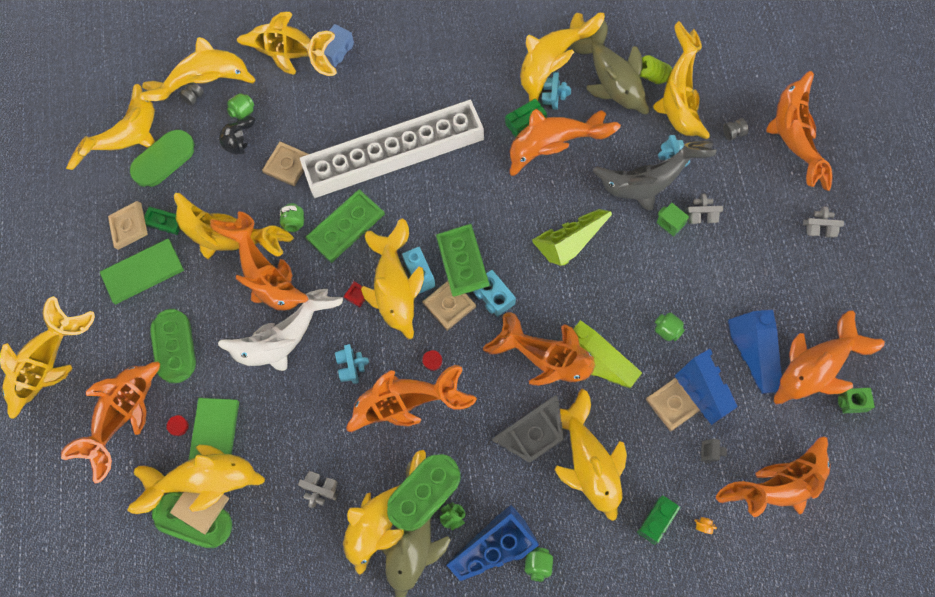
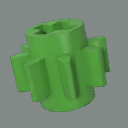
(452, 516)

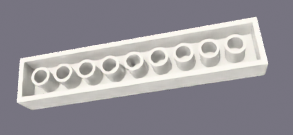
(392, 148)

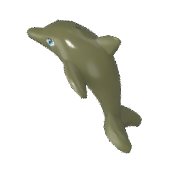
(617, 76)
(411, 555)

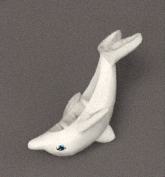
(274, 342)

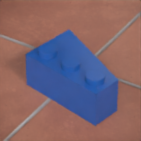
(706, 388)

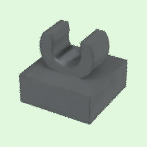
(712, 451)

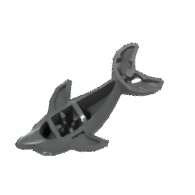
(650, 180)

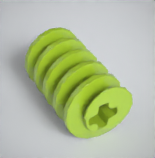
(655, 70)

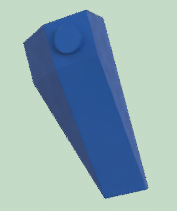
(758, 343)
(499, 542)

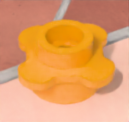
(705, 525)

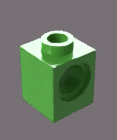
(672, 219)
(863, 397)

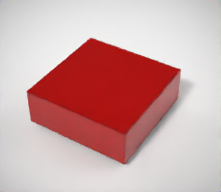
(355, 294)

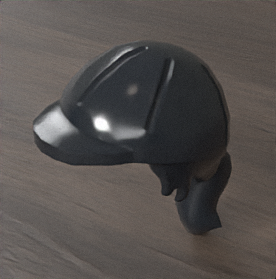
(232, 137)

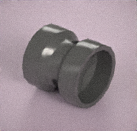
(191, 93)
(735, 129)

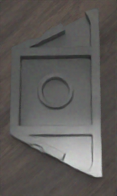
(534, 432)

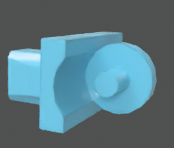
(553, 84)
(670, 148)
(350, 373)

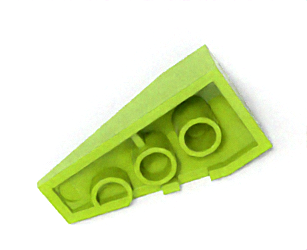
(567, 242)
(608, 361)

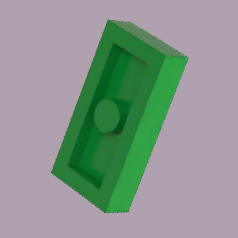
(161, 220)

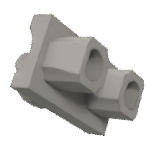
(712, 212)
(832, 226)
(310, 484)

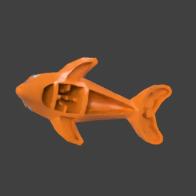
(799, 129)
(547, 136)
(267, 283)
(557, 359)
(817, 367)
(394, 397)
(118, 402)
(790, 482)

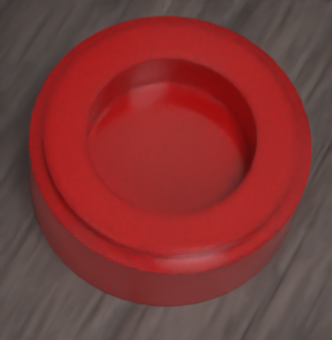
(432, 360)
(177, 425)

